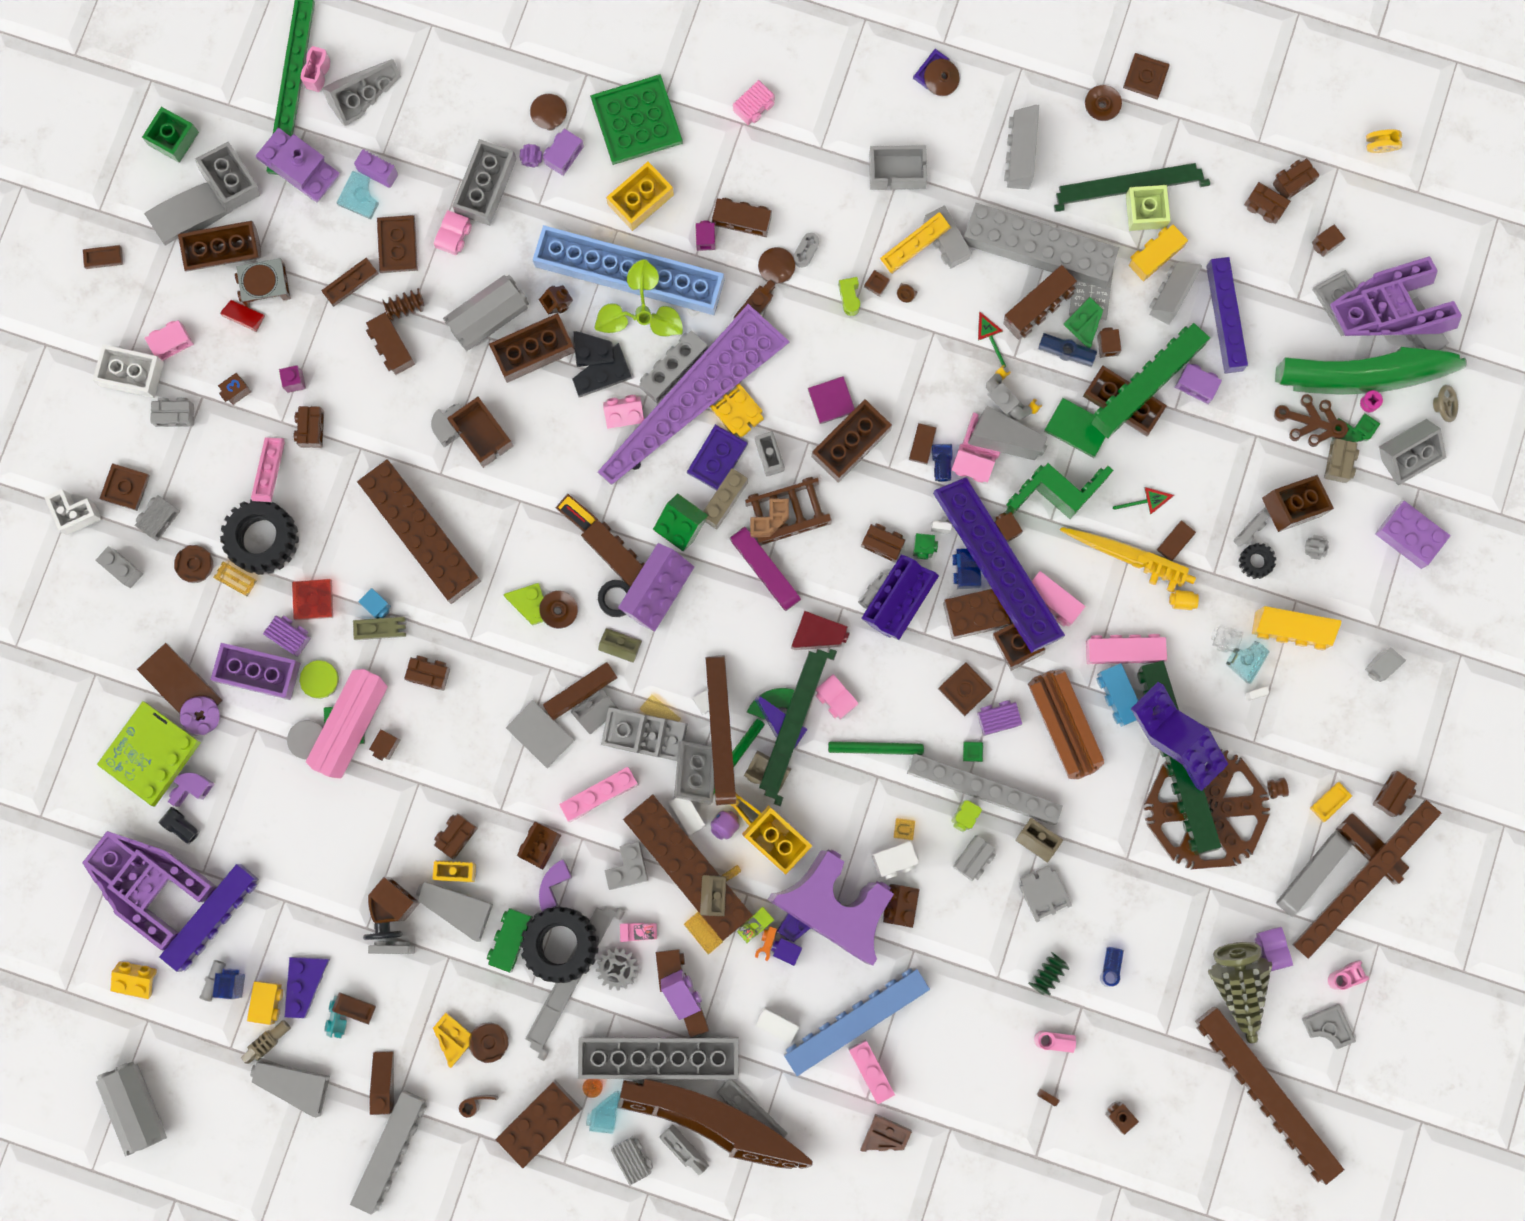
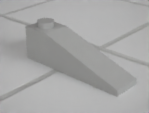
(355, 93)

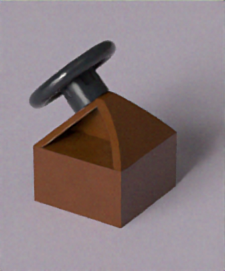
(388, 904)

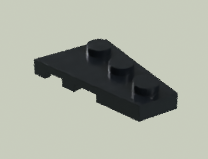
(602, 375)

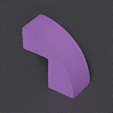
(555, 875)

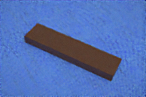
(580, 691)

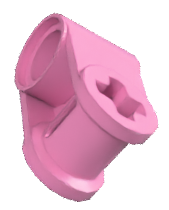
(1351, 975)

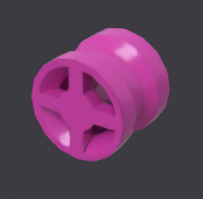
(1368, 404)

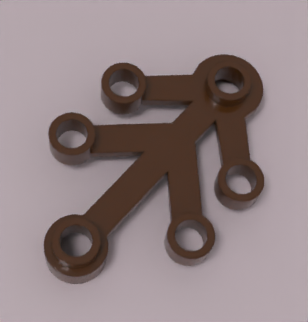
(1313, 422)

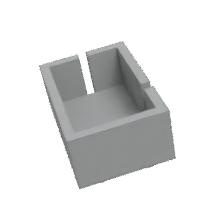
(898, 167)

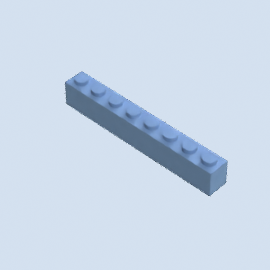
(856, 1022)

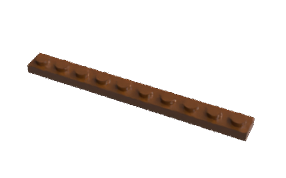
(1367, 878)

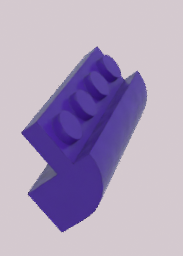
(899, 597)

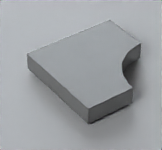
(1331, 1025)

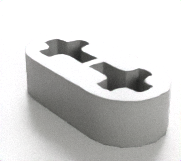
(809, 252)

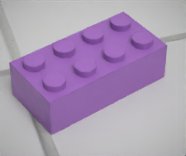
(656, 587)
(255, 671)

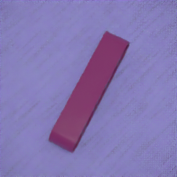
(765, 569)

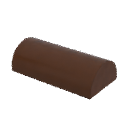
(219, 246)
(1107, 384)

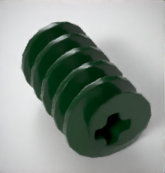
(1049, 974)

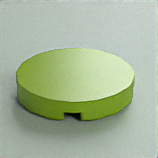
(319, 679)

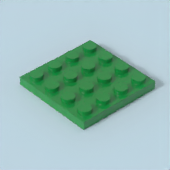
(636, 119)

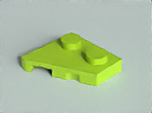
(527, 602)

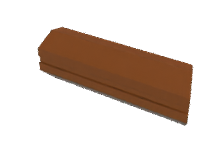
(1066, 724)

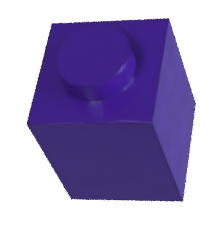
(786, 951)

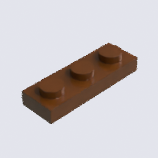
(349, 282)

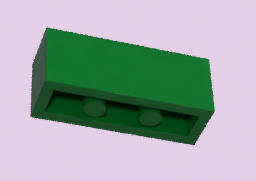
(508, 940)

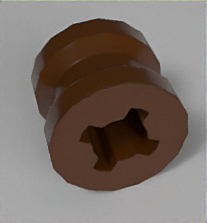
(1278, 788)

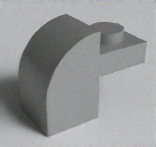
(441, 426)

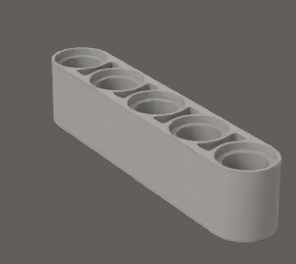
(1313, 874)

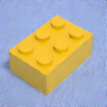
(640, 196)

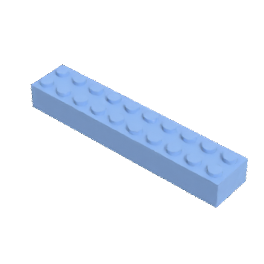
(609, 265)

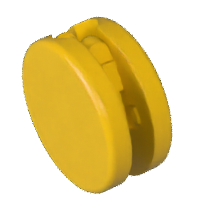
(1384, 141)

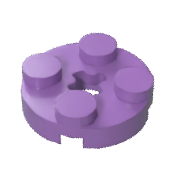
(201, 726)

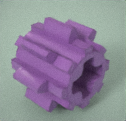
(530, 155)

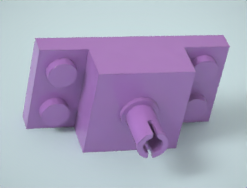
(298, 164)

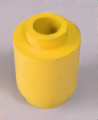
(1184, 600)

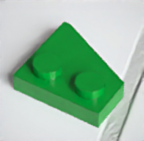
(1085, 321)

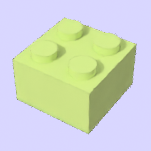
(1147, 207)

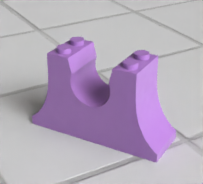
(814, 905)

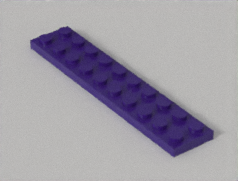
(999, 564)

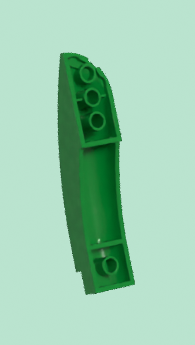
(1380, 374)

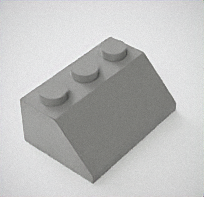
(1174, 291)
(1413, 451)

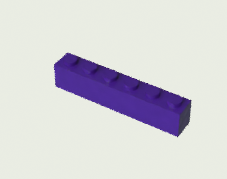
(1227, 315)
(208, 918)

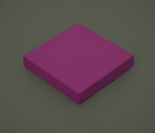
(831, 400)

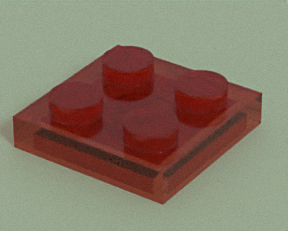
(312, 599)

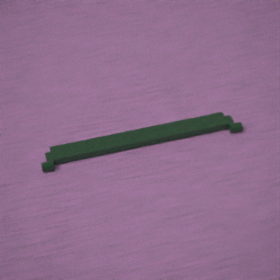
(1121, 184)
(793, 723)

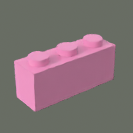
(1058, 600)
(871, 1071)

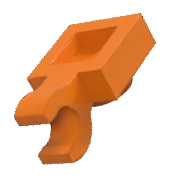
(768, 937)

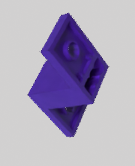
(1179, 736)

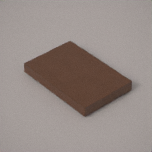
(397, 244)

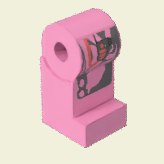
(638, 932)

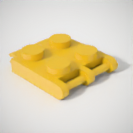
(738, 411)

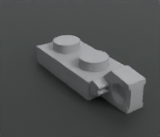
(1256, 523)
(683, 1150)

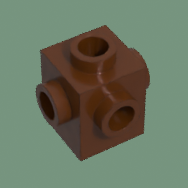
(556, 299)

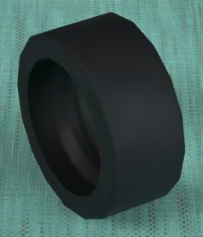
(601, 597)

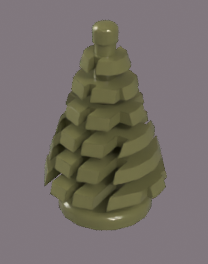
(1242, 983)

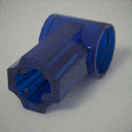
(942, 460)
(1112, 964)

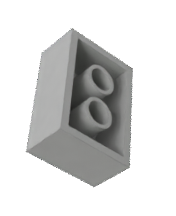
(227, 177)

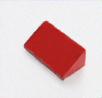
(242, 315)

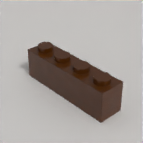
(612, 551)

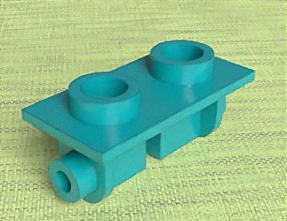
(335, 1024)

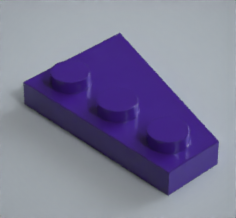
(302, 983)

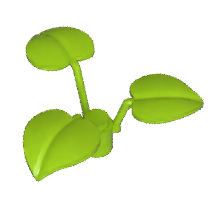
(663, 323)

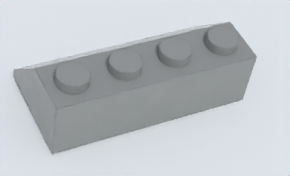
(1022, 147)

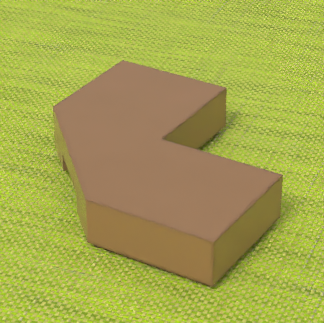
(769, 525)

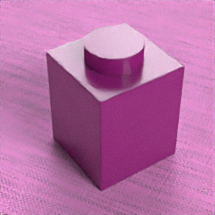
(705, 236)
(292, 379)

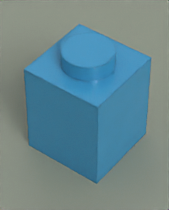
(375, 604)

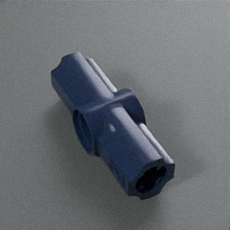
(1079, 353)

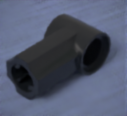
(174, 822)

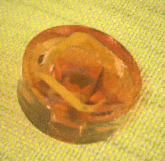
(592, 1087)

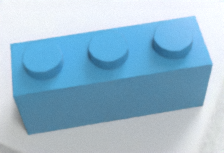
(1118, 693)

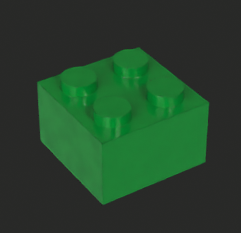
(170, 134)
(680, 522)

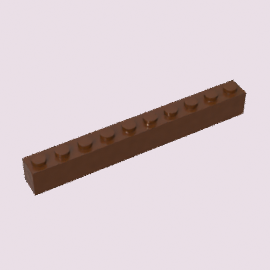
(1269, 1095)

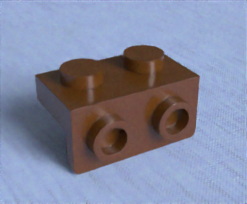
(538, 845)
(902, 906)

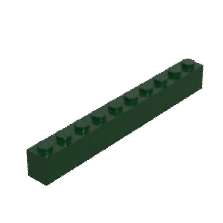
(1192, 801)

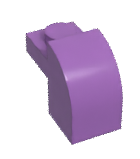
(189, 783)

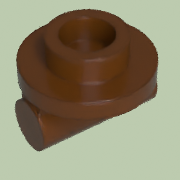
(906, 293)

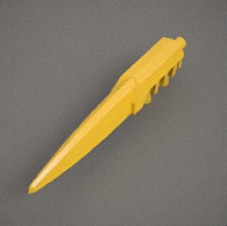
(1136, 557)

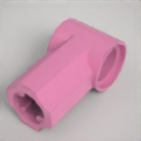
(1056, 1042)

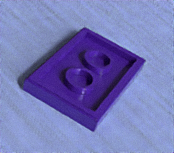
(717, 457)

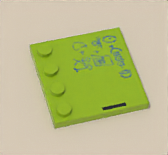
(148, 753)

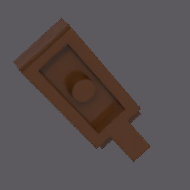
(759, 298)

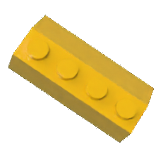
(1295, 627)

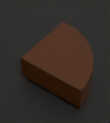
(1048, 1097)

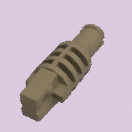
(265, 1042)

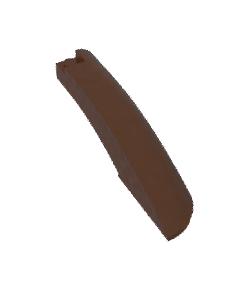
(720, 1123)

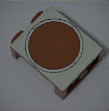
(262, 281)

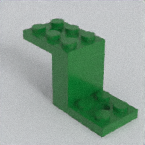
(1058, 490)

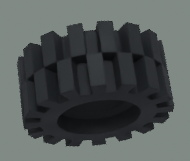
(1249, 569)

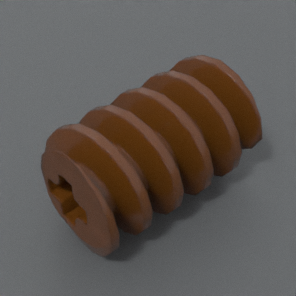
(404, 305)

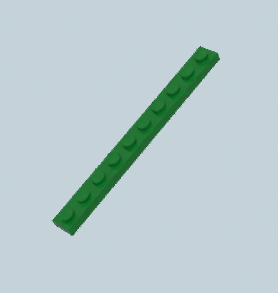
(293, 67)

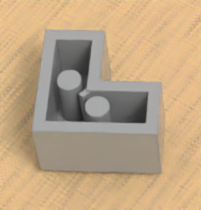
(632, 871)

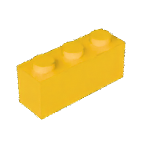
(1157, 252)

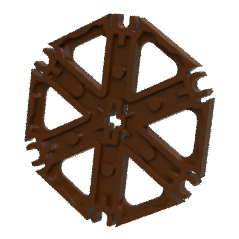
(1225, 807)

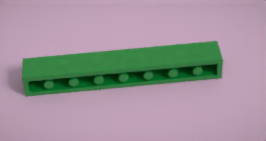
(1148, 382)

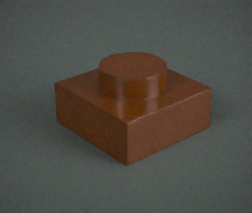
(877, 283)

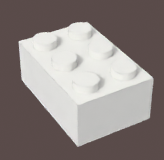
(128, 371)

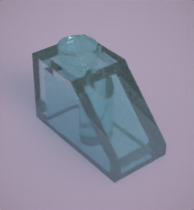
(604, 1115)

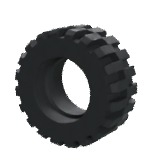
(239, 523)
(533, 945)

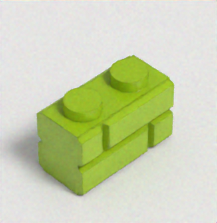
(966, 816)

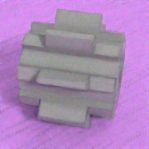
(1316, 547)

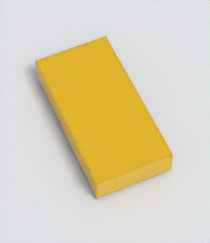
(1331, 802)

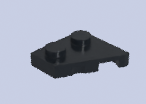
(592, 350)

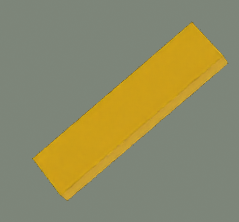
(915, 242)

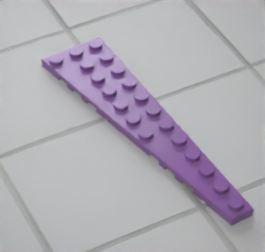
(728, 361)

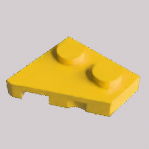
(452, 1038)

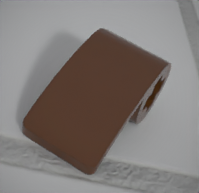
(474, 1101)

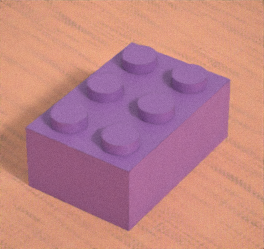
(1412, 534)

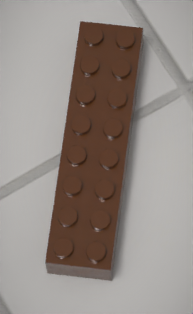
(419, 531)
(683, 862)

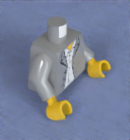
(1006, 399)

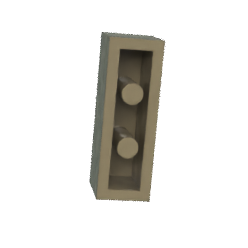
(725, 498)

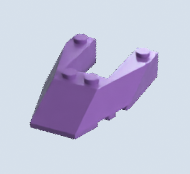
(1386, 308)
(134, 875)

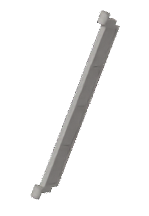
(562, 992)

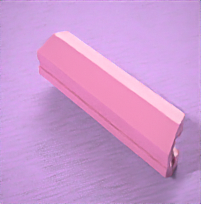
(347, 723)

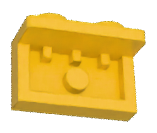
(132, 979)

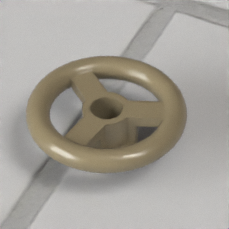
(1443, 404)

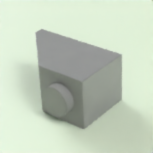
(1384, 664)

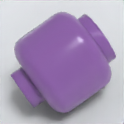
(724, 825)

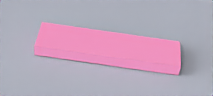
(268, 469)

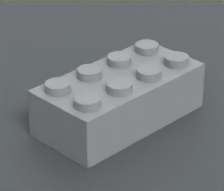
(484, 182)

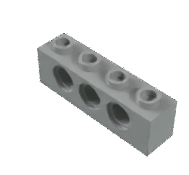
(656, 390)

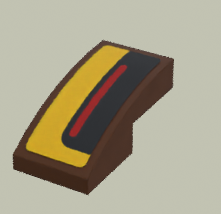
(576, 513)

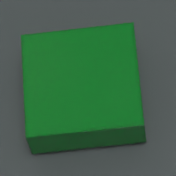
(973, 751)

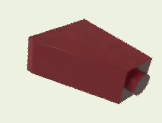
(818, 633)

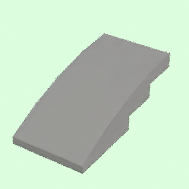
(186, 213)
(643, 733)

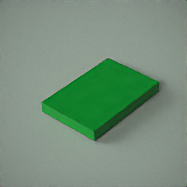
(1074, 427)

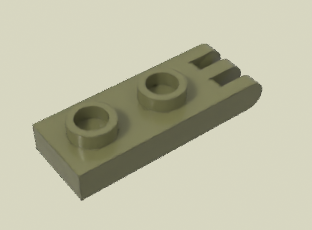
(378, 628)

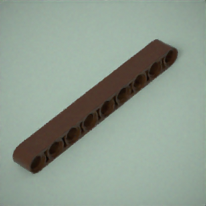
(720, 731)

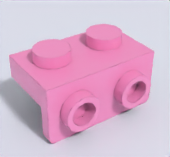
(623, 411)

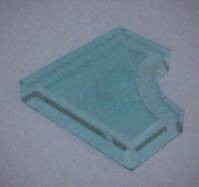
(357, 196)
(1248, 662)

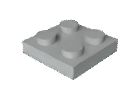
(384, 947)

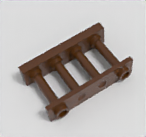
(802, 525)

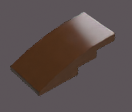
(175, 679)

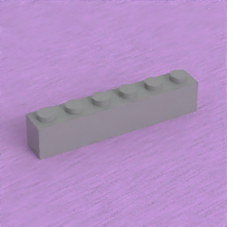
(388, 1152)

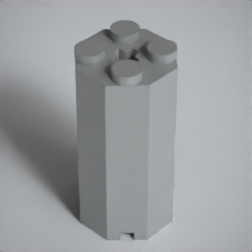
(486, 312)
(130, 1108)

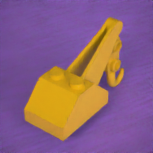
(774, 836)

